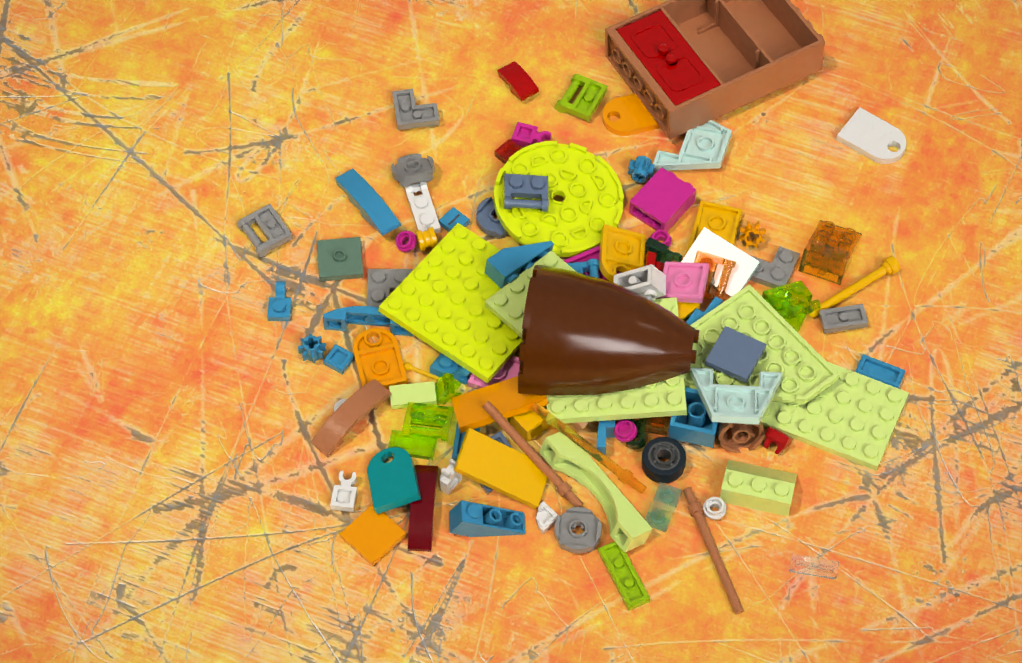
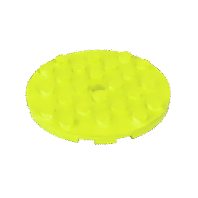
(589, 193)

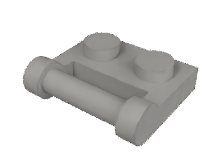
(270, 225)

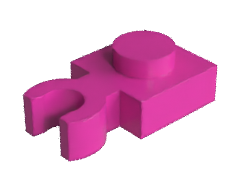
(528, 134)

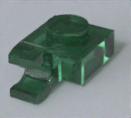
(663, 253)

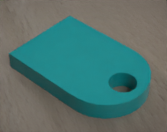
(392, 482)

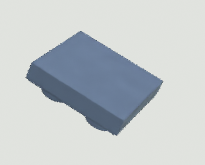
(735, 354)

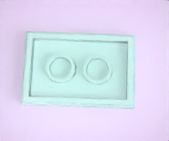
(715, 245)

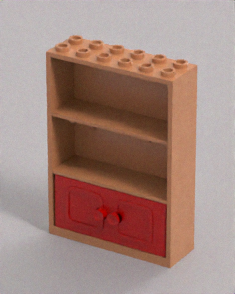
(711, 56)

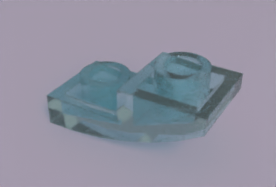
(663, 507)

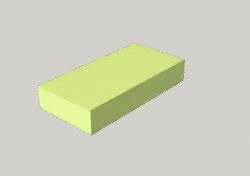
(414, 392)

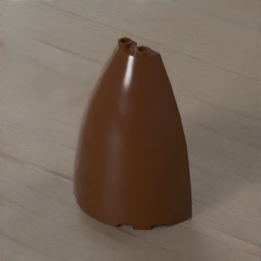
(597, 337)

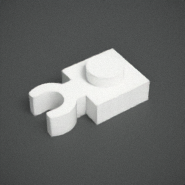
(449, 478)
(344, 494)

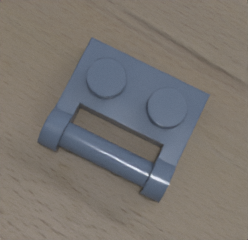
(526, 187)

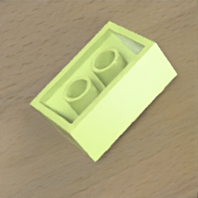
(758, 488)

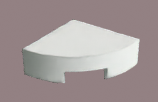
(545, 517)

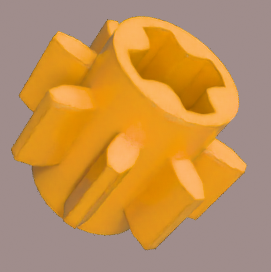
(751, 227)

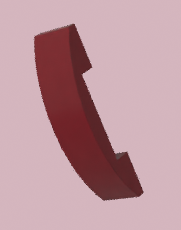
(422, 510)

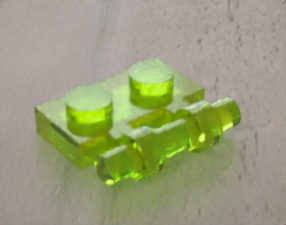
(788, 296)

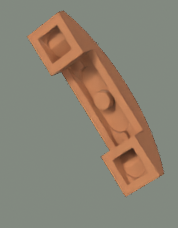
(348, 416)

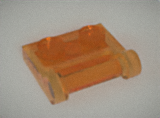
(702, 257)

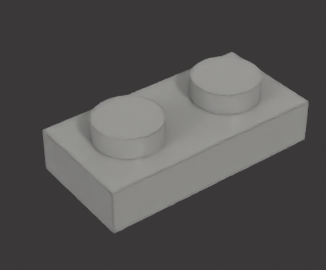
(843, 318)

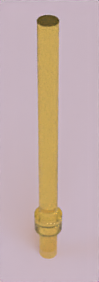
(625, 476)

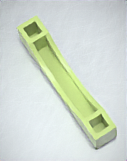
(625, 522)

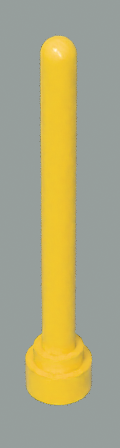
(889, 266)

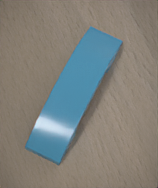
(360, 315)

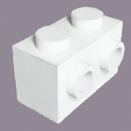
(643, 280)

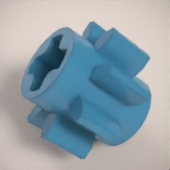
(641, 169)
(312, 348)

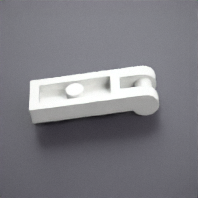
(422, 207)

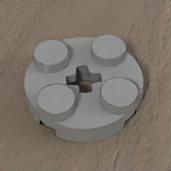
(413, 169)
(581, 542)

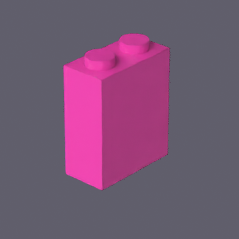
(662, 200)

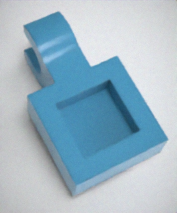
(279, 307)
(446, 365)

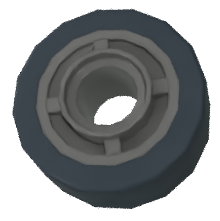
(663, 448)

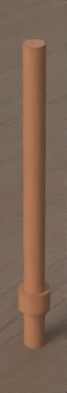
(563, 488)
(696, 511)

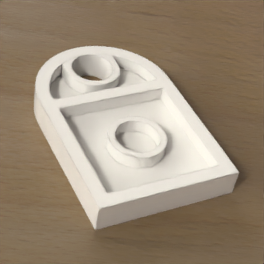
(872, 137)

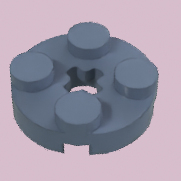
(486, 221)

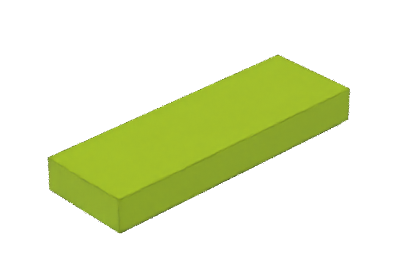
(624, 576)

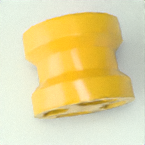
(426, 238)

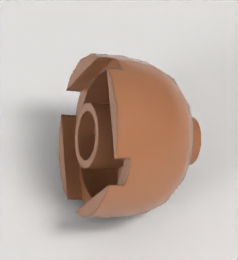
(738, 436)

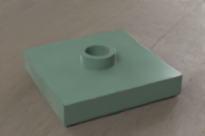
(340, 259)

